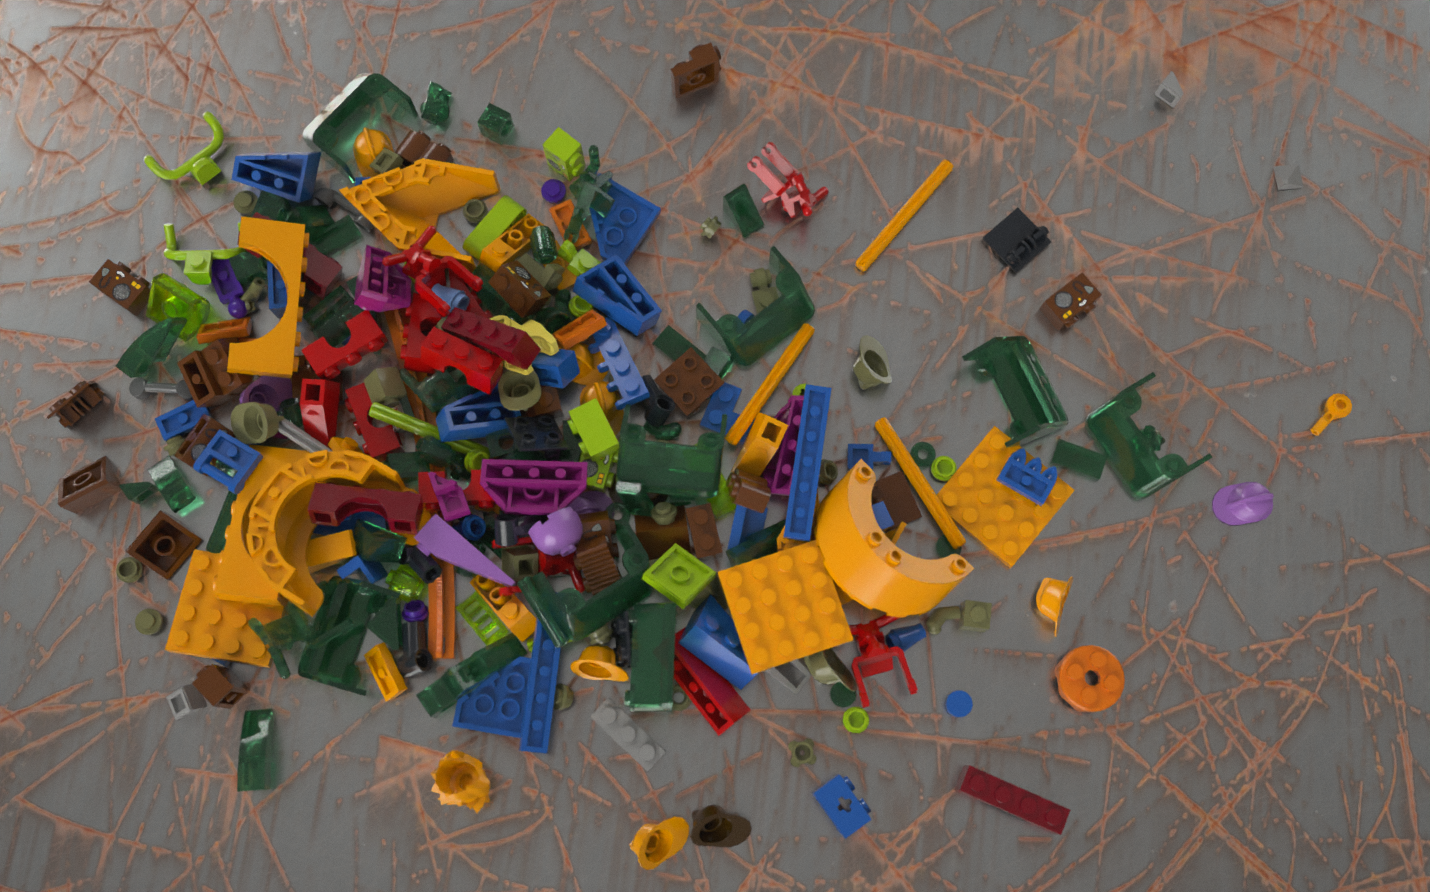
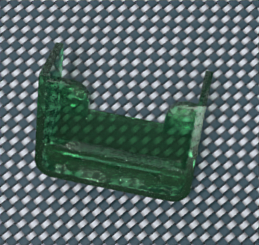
(323, 131)
(771, 326)
(1022, 386)
(1128, 449)
(670, 466)
(583, 617)
(652, 658)
(334, 660)

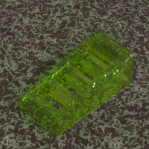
(475, 624)

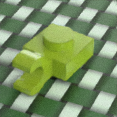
(580, 261)

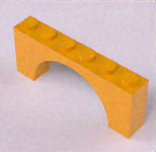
(283, 246)
(237, 573)

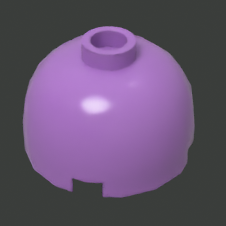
(558, 533)

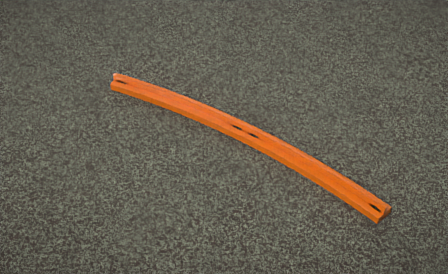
(443, 590)

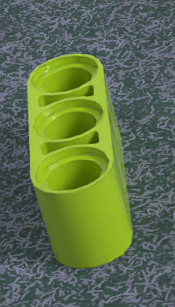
(496, 222)

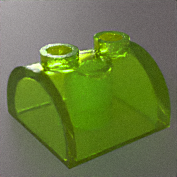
(174, 299)

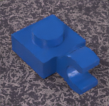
(866, 453)

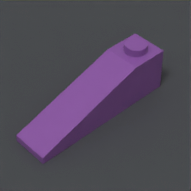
(450, 546)

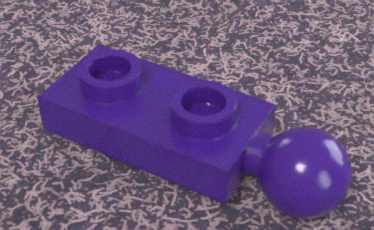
(228, 287)

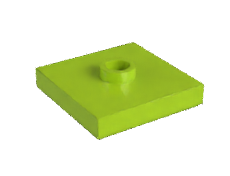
(679, 575)

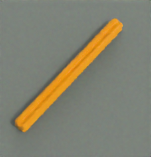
(904, 215)
(769, 384)
(920, 483)

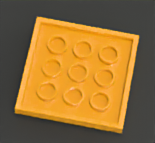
(993, 512)
(784, 606)
(216, 626)

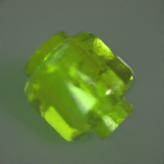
(405, 582)

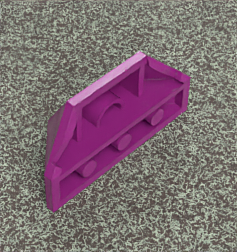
(381, 286)
(780, 467)
(533, 486)

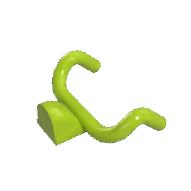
(200, 164)
(197, 262)

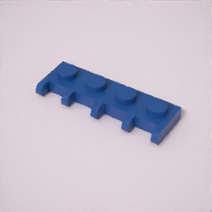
(620, 364)

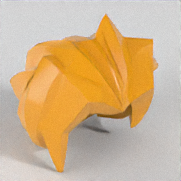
(461, 781)

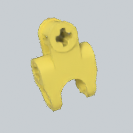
(537, 332)

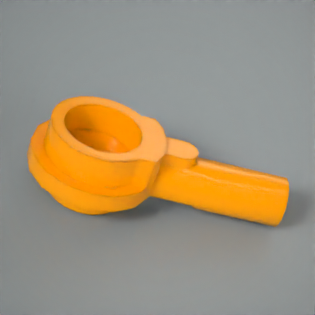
(1336, 407)

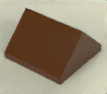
(88, 486)
(660, 538)
(164, 544)

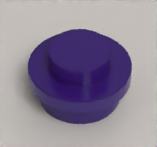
(553, 191)
(414, 611)

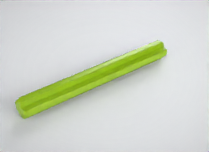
(419, 427)

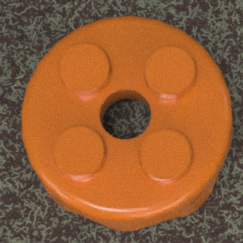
(1072, 684)

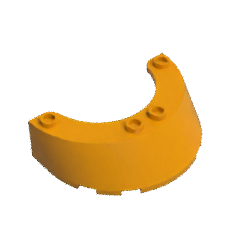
(282, 525)
(869, 563)

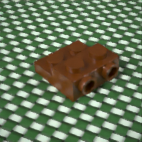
(698, 72)

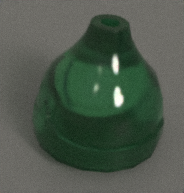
(553, 318)

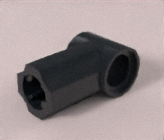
(658, 405)
(514, 526)
(423, 566)
(415, 656)

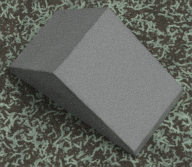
(791, 675)

